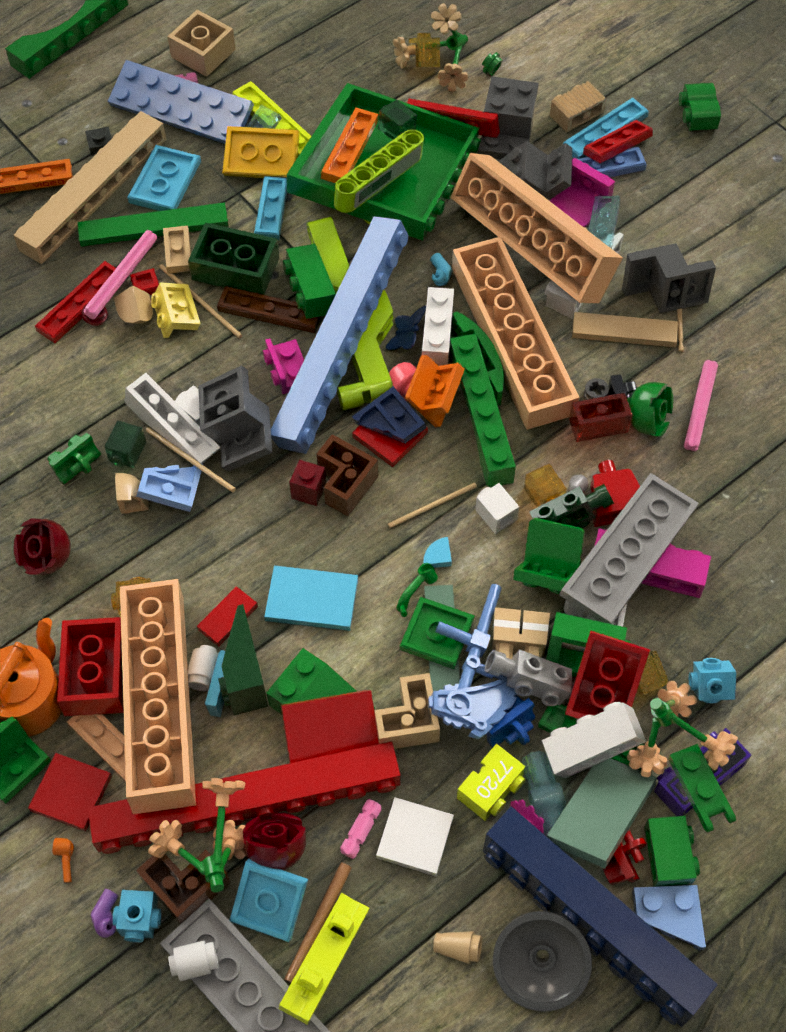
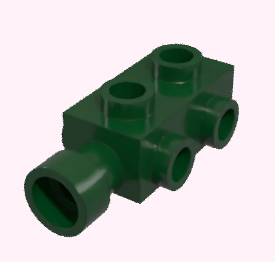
(574, 505)

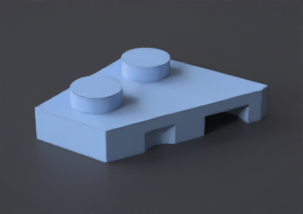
(170, 486)
(672, 911)

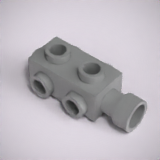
(532, 676)

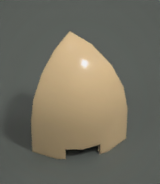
(134, 305)
(126, 492)

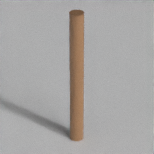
(320, 917)

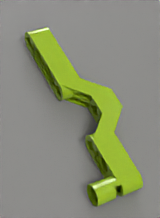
(368, 357)

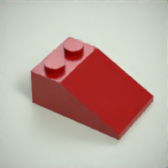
(606, 675)

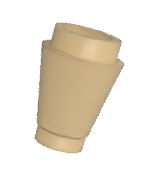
(459, 945)

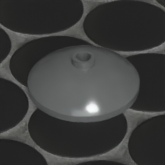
(538, 981)

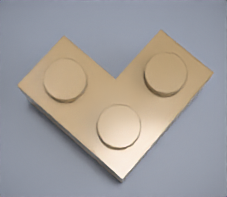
(413, 721)

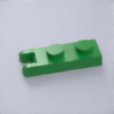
(700, 786)

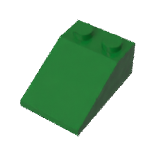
(306, 680)

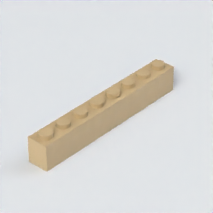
(89, 187)

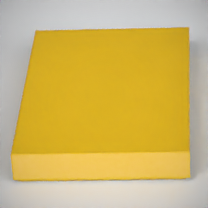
(259, 152)

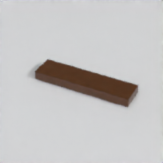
(265, 309)

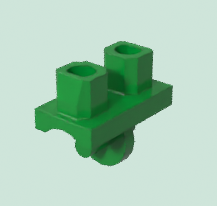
(75, 458)

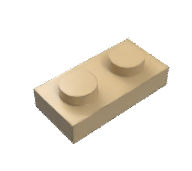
(177, 249)

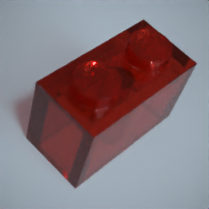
(600, 417)

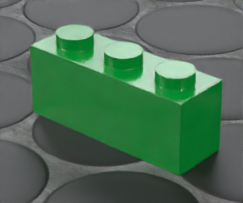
(309, 280)

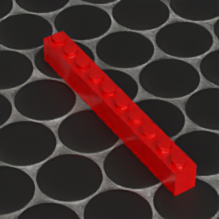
(265, 792)

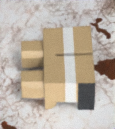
(507, 636)

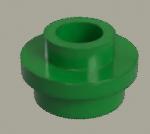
(492, 63)

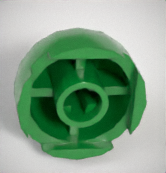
(649, 408)

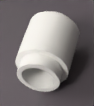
(202, 667)
(193, 960)

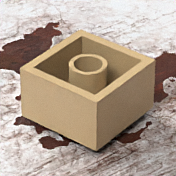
(201, 43)

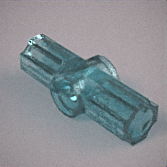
(543, 791)

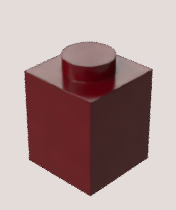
(307, 482)

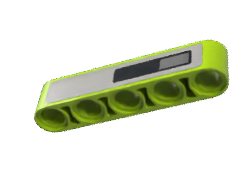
(378, 171)

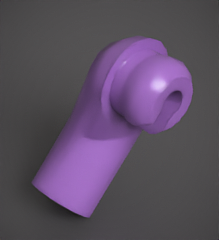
(102, 915)

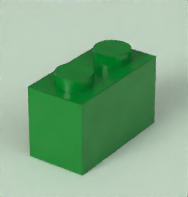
(670, 851)

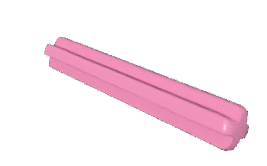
(700, 405)

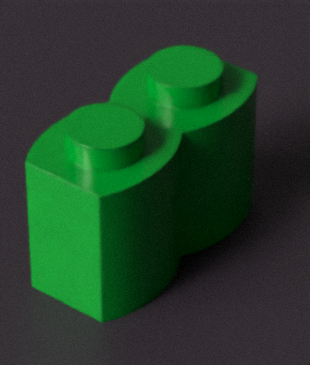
(700, 106)

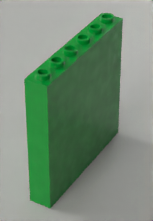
(413, 196)

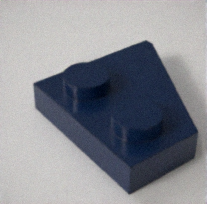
(391, 417)

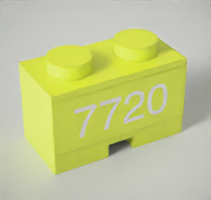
(498, 776)

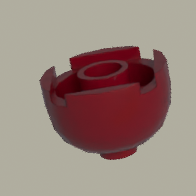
(42, 546)
(275, 841)

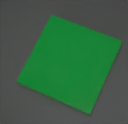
(425, 643)

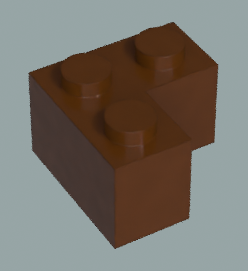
(349, 472)
(176, 889)

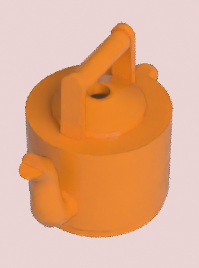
(35, 692)

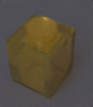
(543, 485)

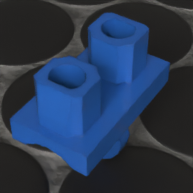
(514, 724)

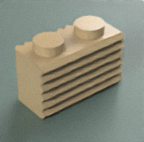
(577, 106)

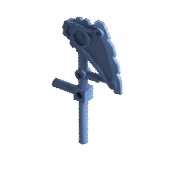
(478, 705)

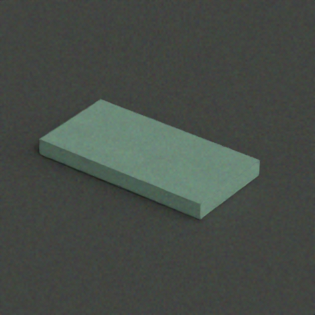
(601, 811)

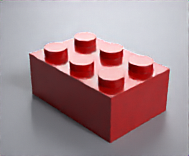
(91, 667)

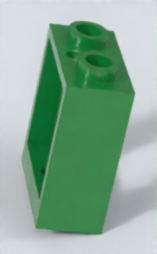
(576, 631)

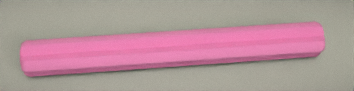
(120, 274)

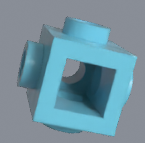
(713, 680)
(137, 915)

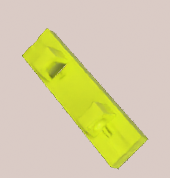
(323, 959)

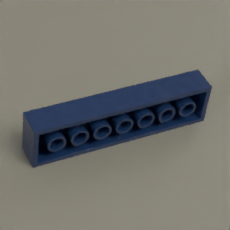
(608, 925)

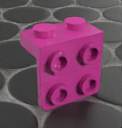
(579, 198)

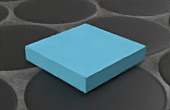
(268, 900)

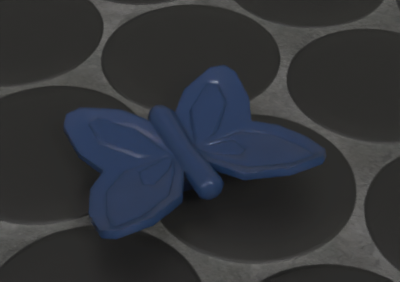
(407, 327)

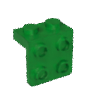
(550, 555)
(18, 759)

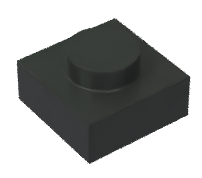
(97, 139)

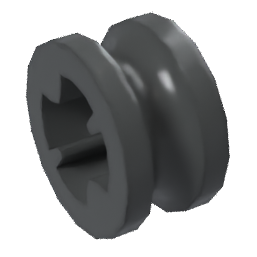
(599, 384)

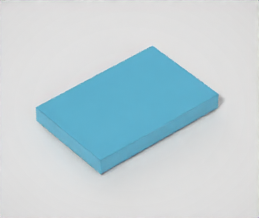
(164, 179)
(311, 598)

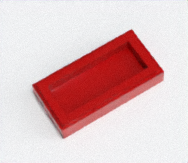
(219, 621)

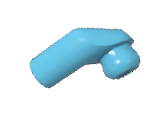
(443, 270)

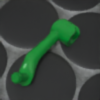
(426, 573)

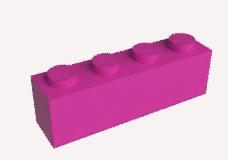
(677, 570)

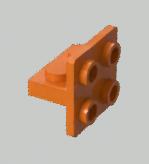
(434, 389)

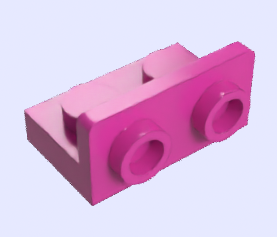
(286, 362)

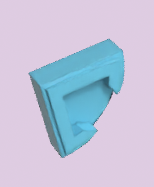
(438, 553)

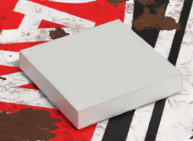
(415, 836)

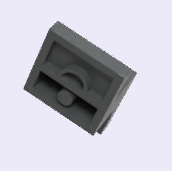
(515, 106)
(542, 172)
(668, 278)
(234, 418)

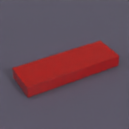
(617, 141)

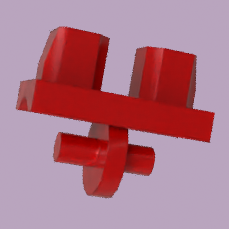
(623, 867)

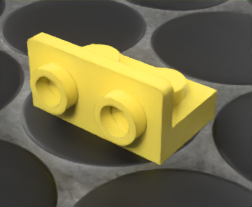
(174, 308)

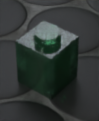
(396, 119)
(125, 444)

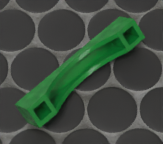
(36, 51)
(490, 435)

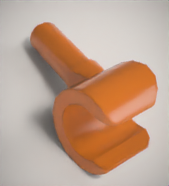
(64, 848)

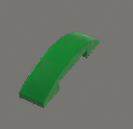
(464, 326)

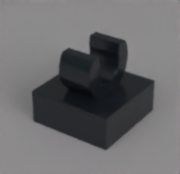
(617, 386)

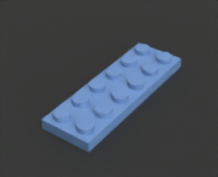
(179, 101)

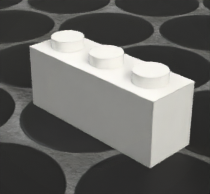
(438, 324)
(593, 739)

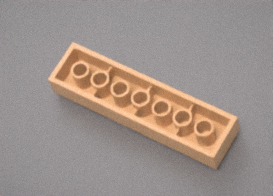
(536, 228)
(510, 320)
(156, 698)

